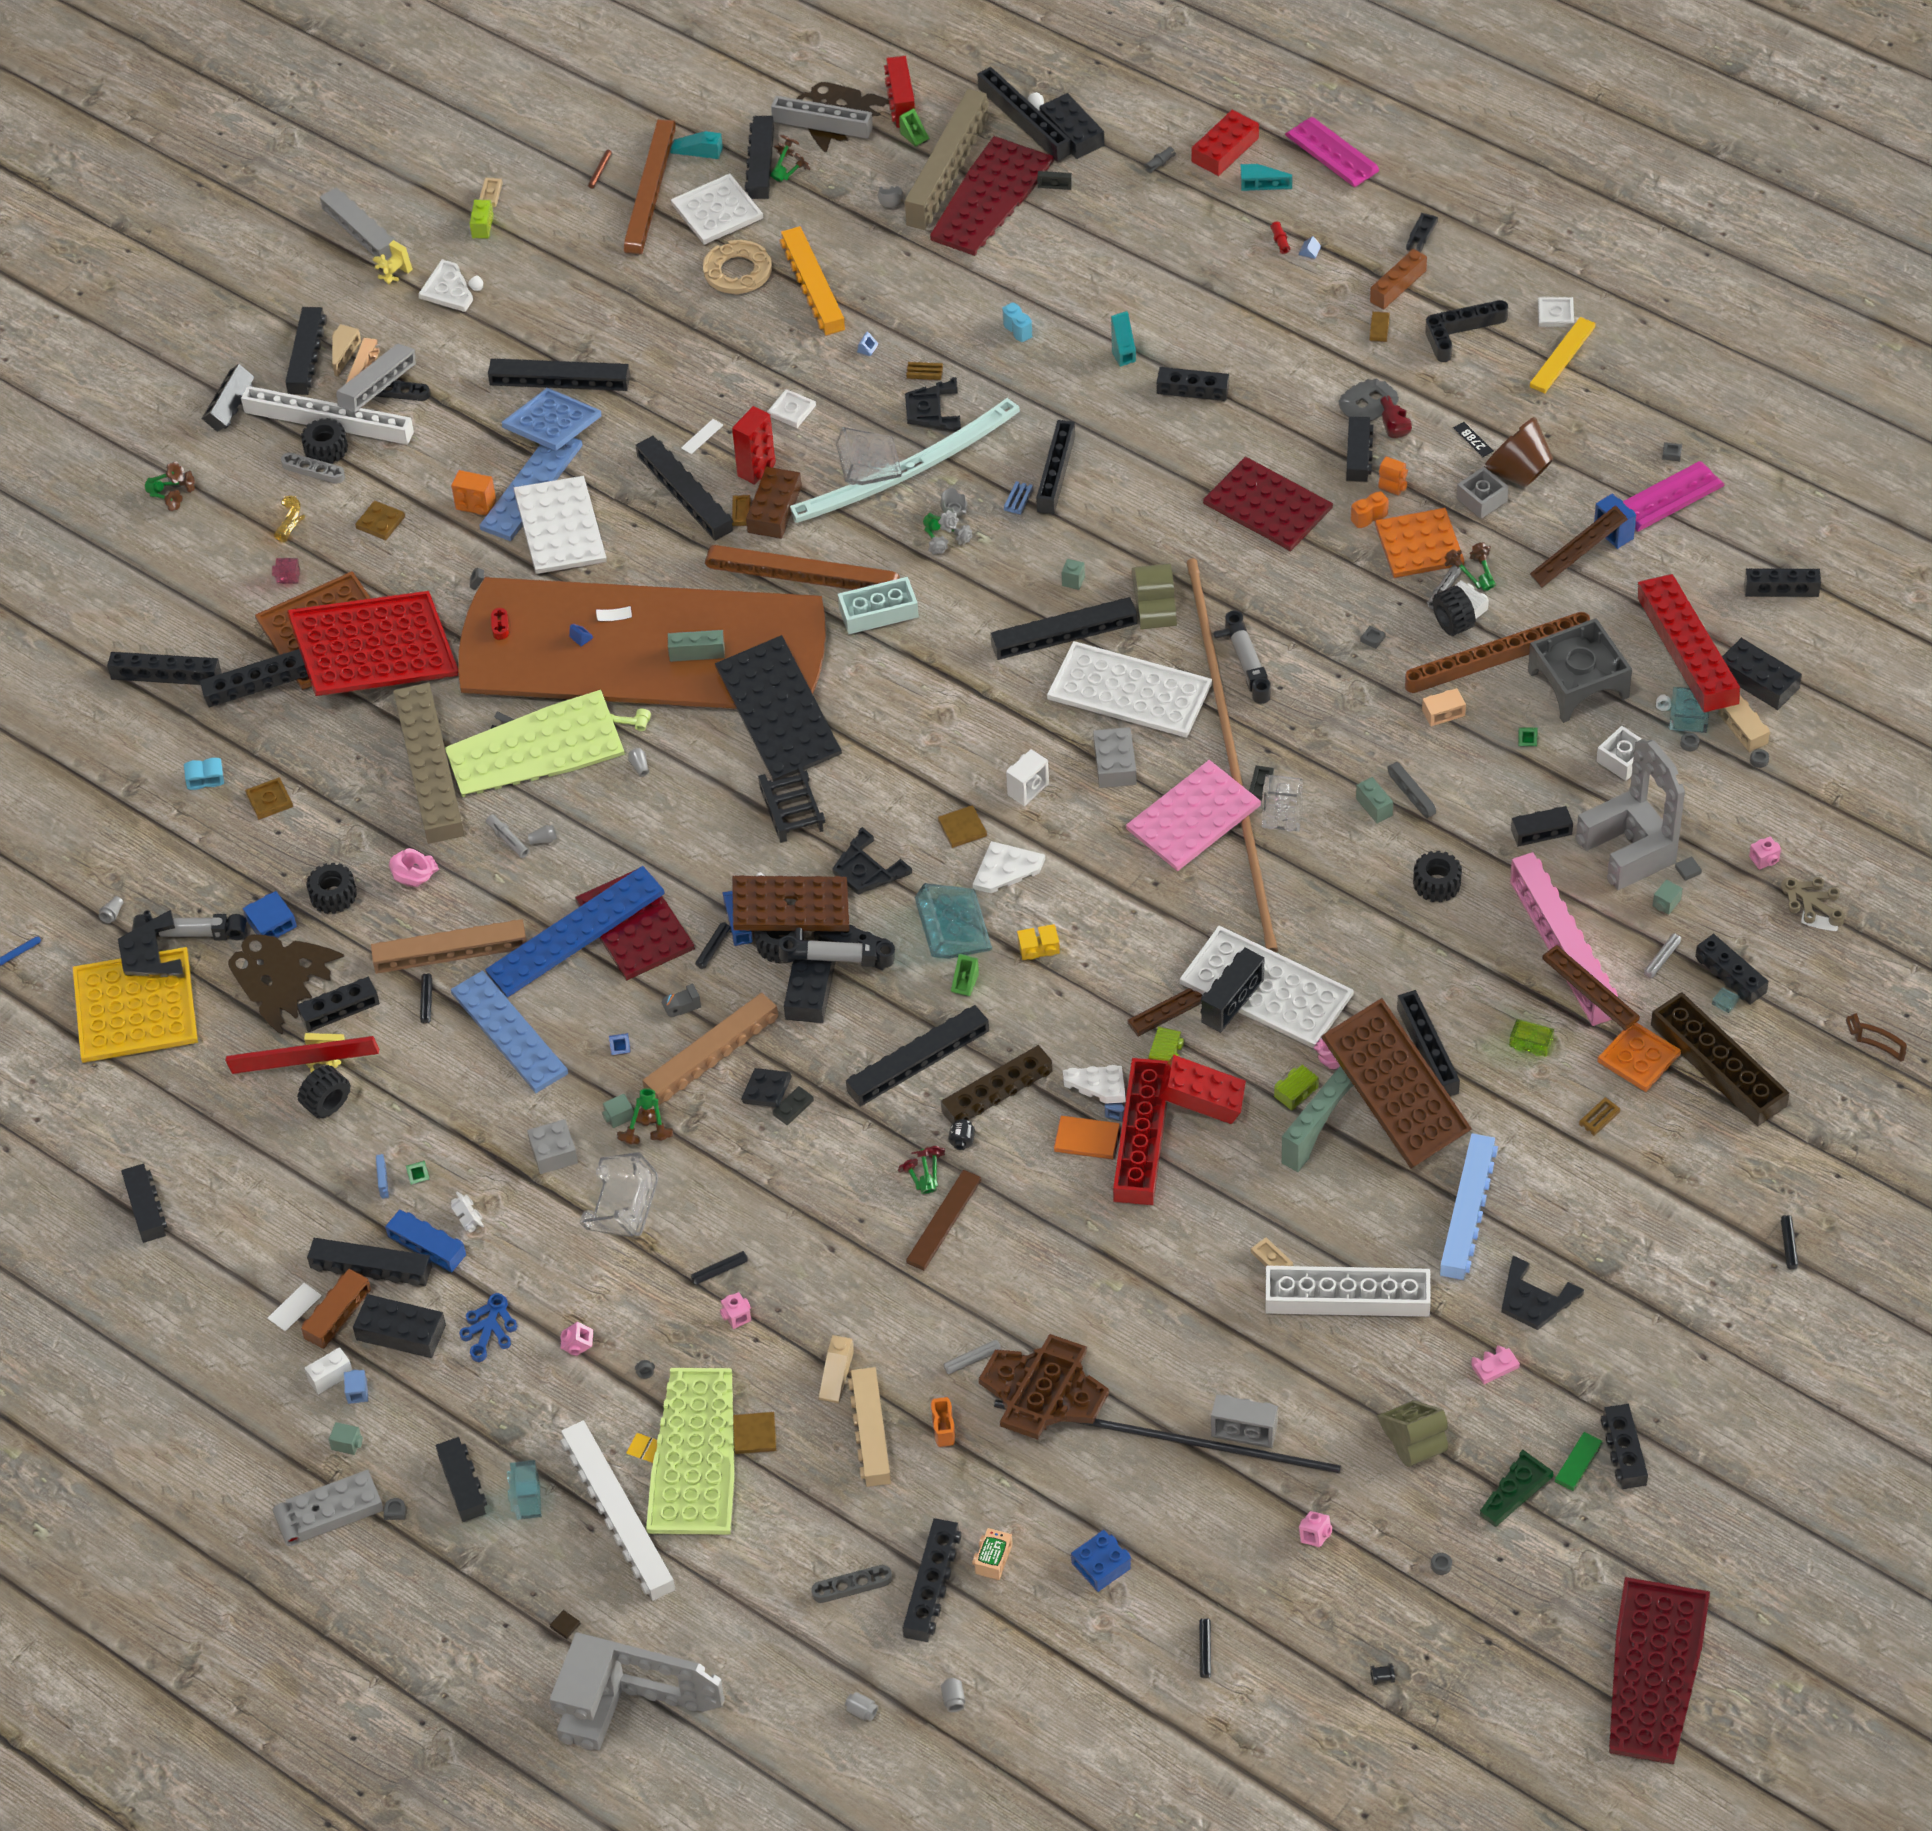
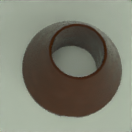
(1522, 455)

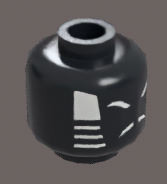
(961, 1134)

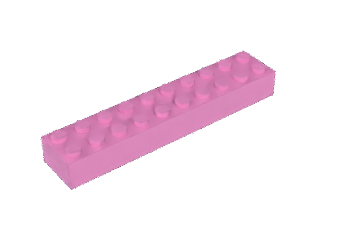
(1556, 924)

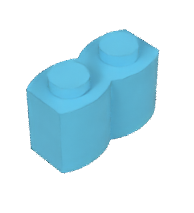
(1017, 322)
(203, 773)

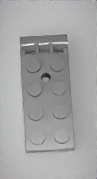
(327, 1508)

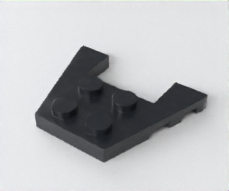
(925, 410)
(863, 871)
(141, 952)
(1531, 1304)

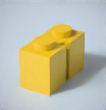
(1043, 945)

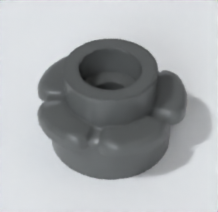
(645, 1369)

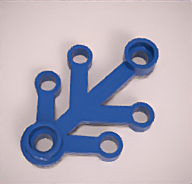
(488, 1325)

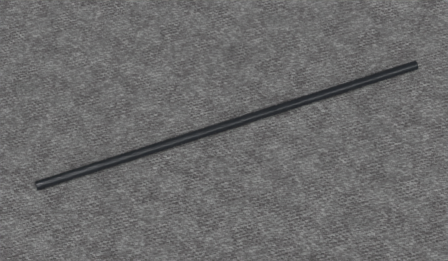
(1207, 1444)

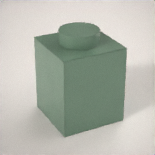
(1073, 574)
(1667, 897)
(617, 1111)
(345, 1438)

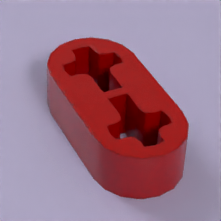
(496, 624)

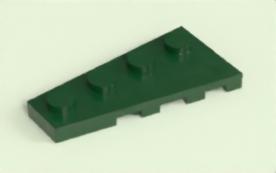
(1520, 1483)

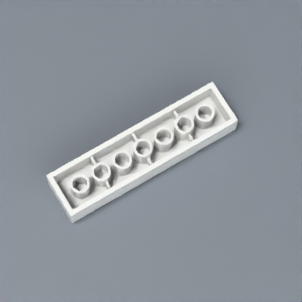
(1347, 1291)

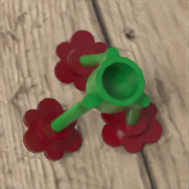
(927, 1182)

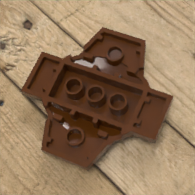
(1043, 1387)

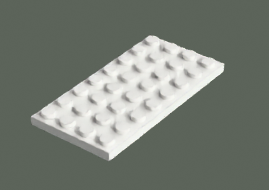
(1129, 689)
(1289, 998)

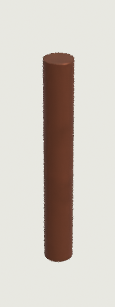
(599, 169)

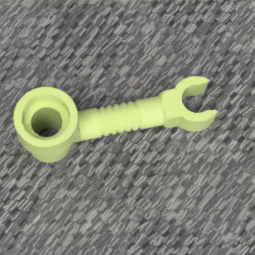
(640, 720)

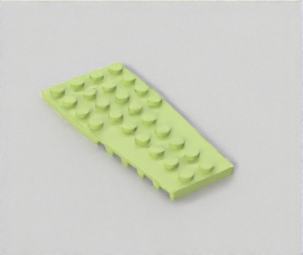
(537, 745)
(694, 1455)

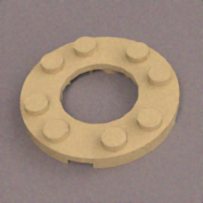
(737, 248)

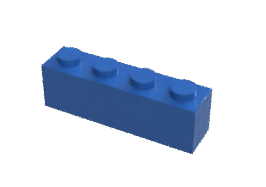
(426, 1240)

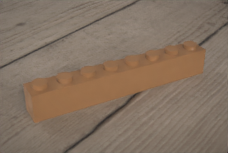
(448, 946)
(711, 1048)

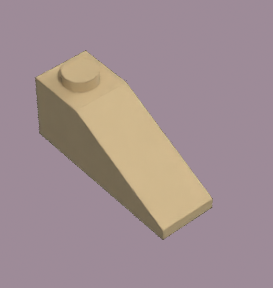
(344, 343)
(836, 1368)

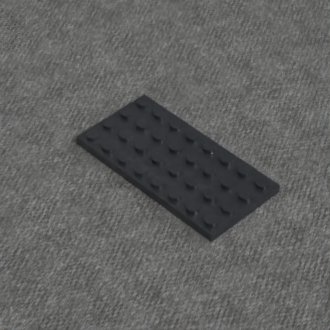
(778, 708)

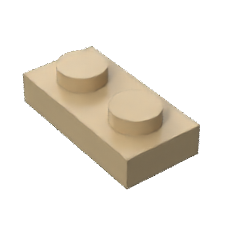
(491, 190)
(1269, 1254)

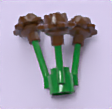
(1479, 552)

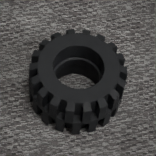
(324, 440)
(1453, 610)
(1437, 864)
(327, 877)
(768, 946)
(324, 1091)

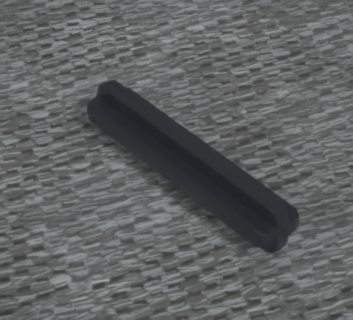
(712, 945)
(426, 998)
(1789, 1242)
(719, 1267)
(1205, 1647)

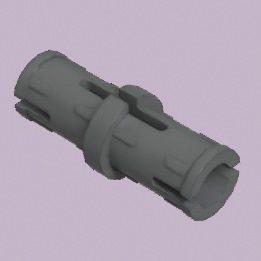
(1159, 159)

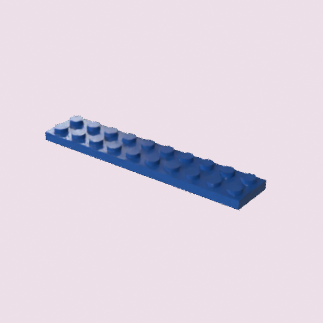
(574, 931)

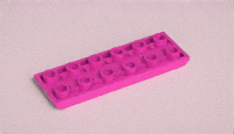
(1332, 151)
(1672, 494)

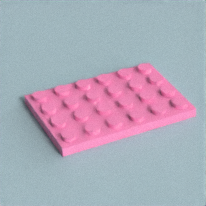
(1193, 815)

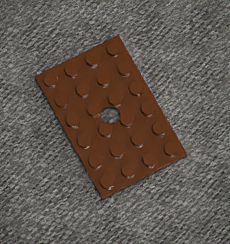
(762, 906)

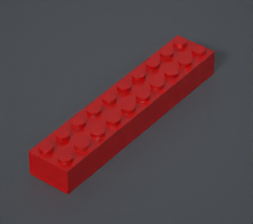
(1688, 643)

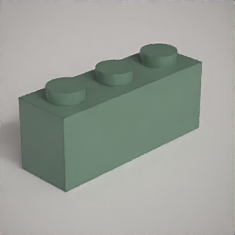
(696, 645)

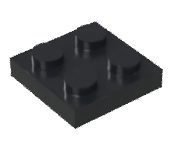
(766, 1087)

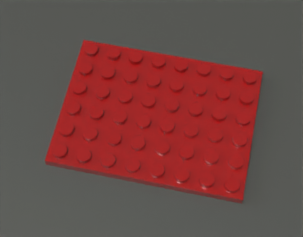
(372, 643)

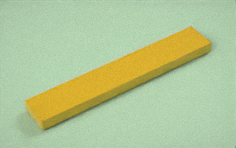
(1562, 355)

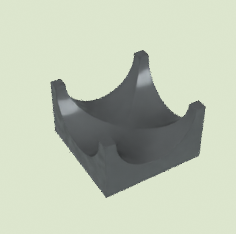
(1580, 664)

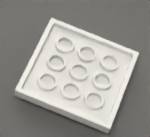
(717, 209)

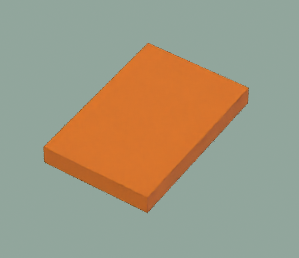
(1086, 1137)

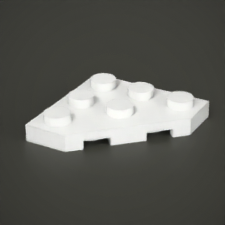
(447, 287)
(1006, 866)
(1097, 1081)

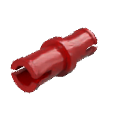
(1280, 237)

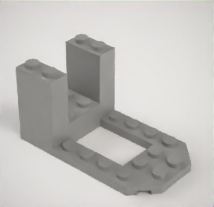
(1630, 813)
(594, 1682)

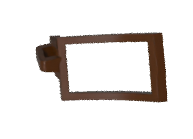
(1858, 1029)

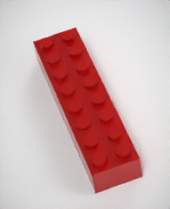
(1141, 1134)

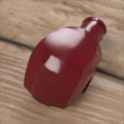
(1395, 419)

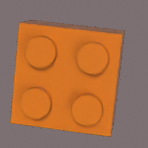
(473, 492)

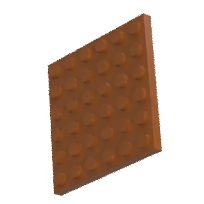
(276, 621)

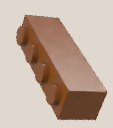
(1398, 279)
(335, 1308)

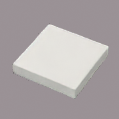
(1555, 312)
(791, 408)

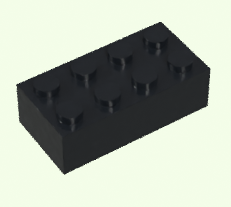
(1075, 124)
(1762, 674)
(1232, 989)
(808, 990)
(399, 1326)

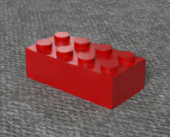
(900, 87)
(1225, 142)
(753, 444)
(1202, 1089)

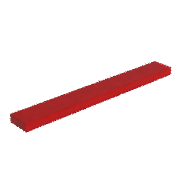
(302, 1054)

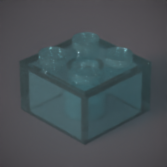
(1686, 712)
(524, 1490)

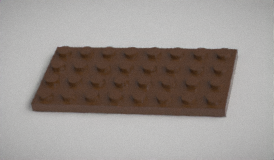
(1396, 1083)

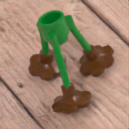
(175, 473)
(645, 1117)

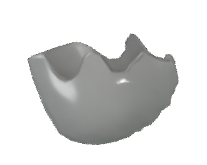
(890, 197)
(954, 502)

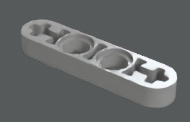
(293, 463)

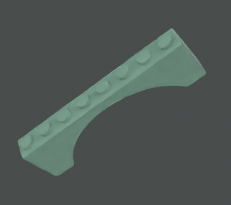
(1304, 1131)

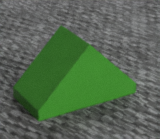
(912, 128)
(965, 975)

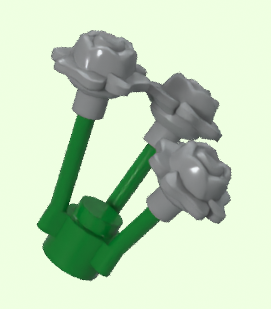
(945, 522)

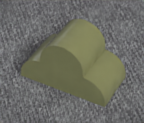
(1154, 595)
(1416, 1431)

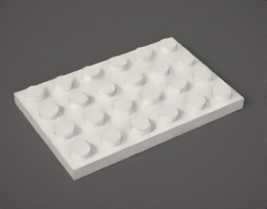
(559, 524)

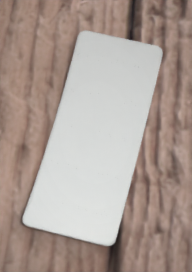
(614, 614)
(1820, 922)

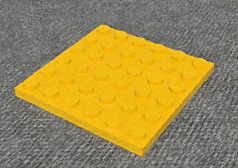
(131, 1012)

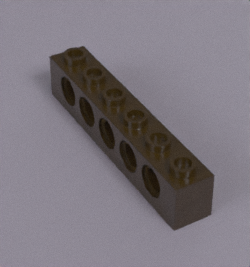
(1009, 1077)

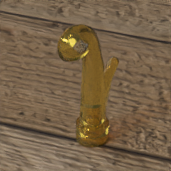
(283, 532)

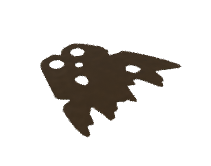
(852, 98)
(285, 972)

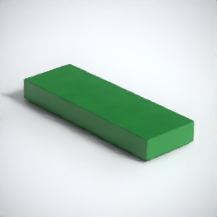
(1578, 1461)

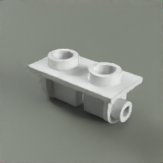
(462, 1206)

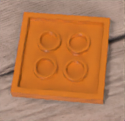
(1639, 1056)

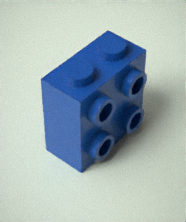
(270, 916)
(1101, 1560)

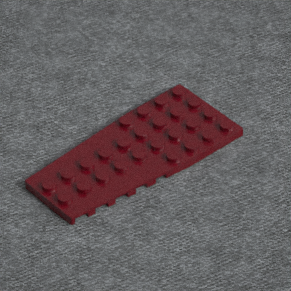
(989, 193)
(1655, 1667)

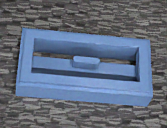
(1023, 487)
(382, 1176)

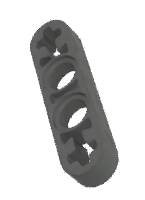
(1411, 790)
(852, 1587)

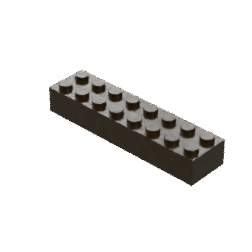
(1720, 1059)

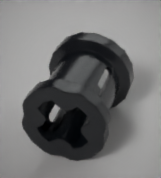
(1382, 1674)

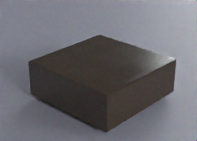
(565, 1624)

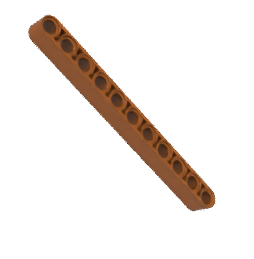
(649, 186)
(795, 568)
(1485, 655)

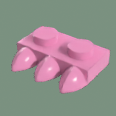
(1495, 1365)

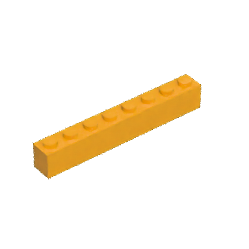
(812, 281)

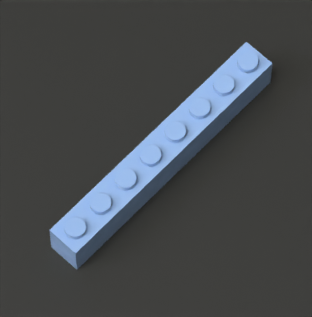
(1467, 1207)

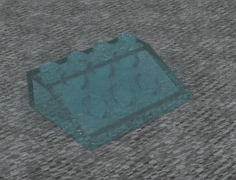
(952, 921)

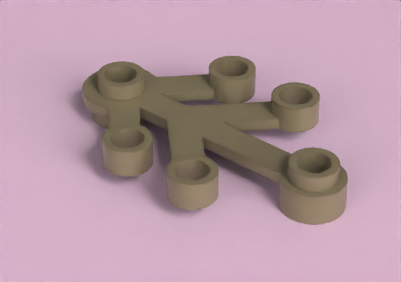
(1812, 898)

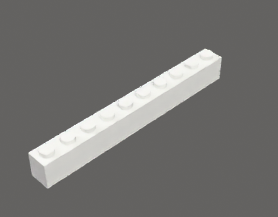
(305, 410)
(617, 1510)

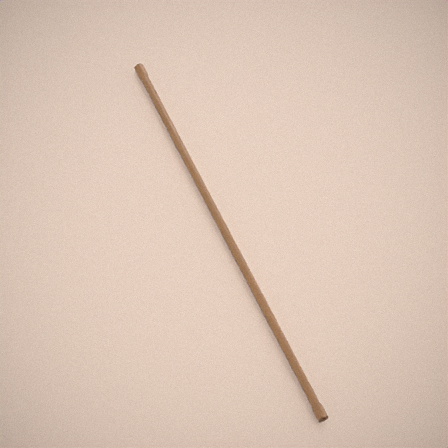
(1193, 570)

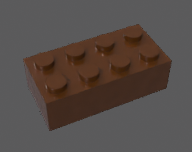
(772, 502)

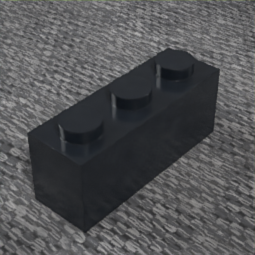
(1541, 826)

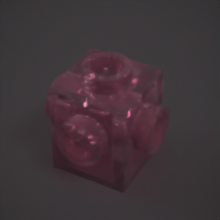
(286, 570)

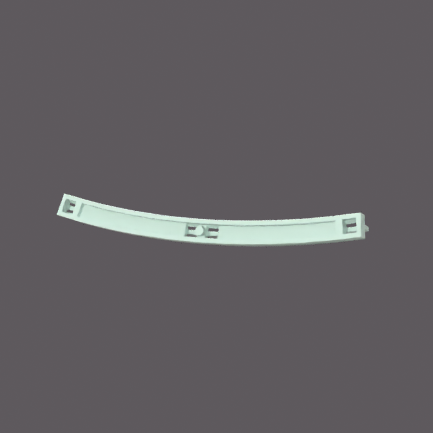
(929, 458)

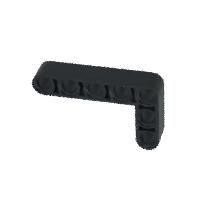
(1443, 324)

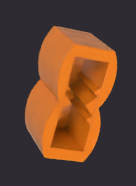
(1392, 476)
(1370, 509)
(943, 1422)

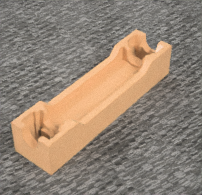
(366, 355)

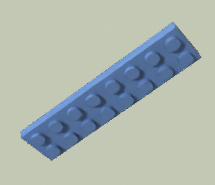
(542, 467)
(509, 1031)

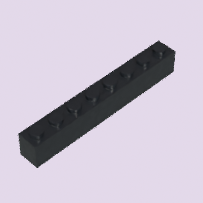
(1024, 114)
(559, 374)
(684, 487)
(1063, 628)
(917, 1055)

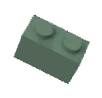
(1374, 800)

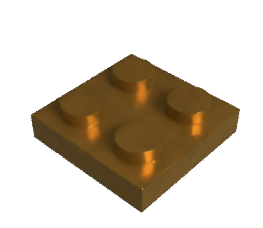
(380, 520)

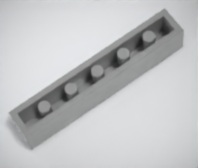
(822, 117)
(357, 223)
(376, 377)

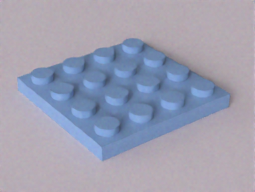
(551, 419)

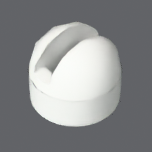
(476, 283)
(1666, 704)

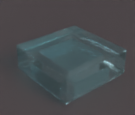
(1725, 1000)

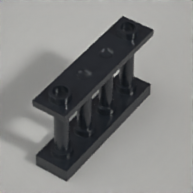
(778, 814)

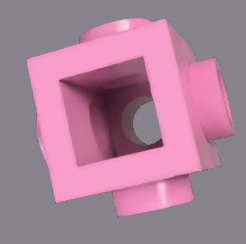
(1765, 852)
(735, 1310)
(576, 1339)
(1315, 1529)

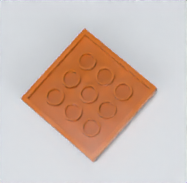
(1417, 541)

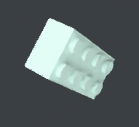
(878, 605)

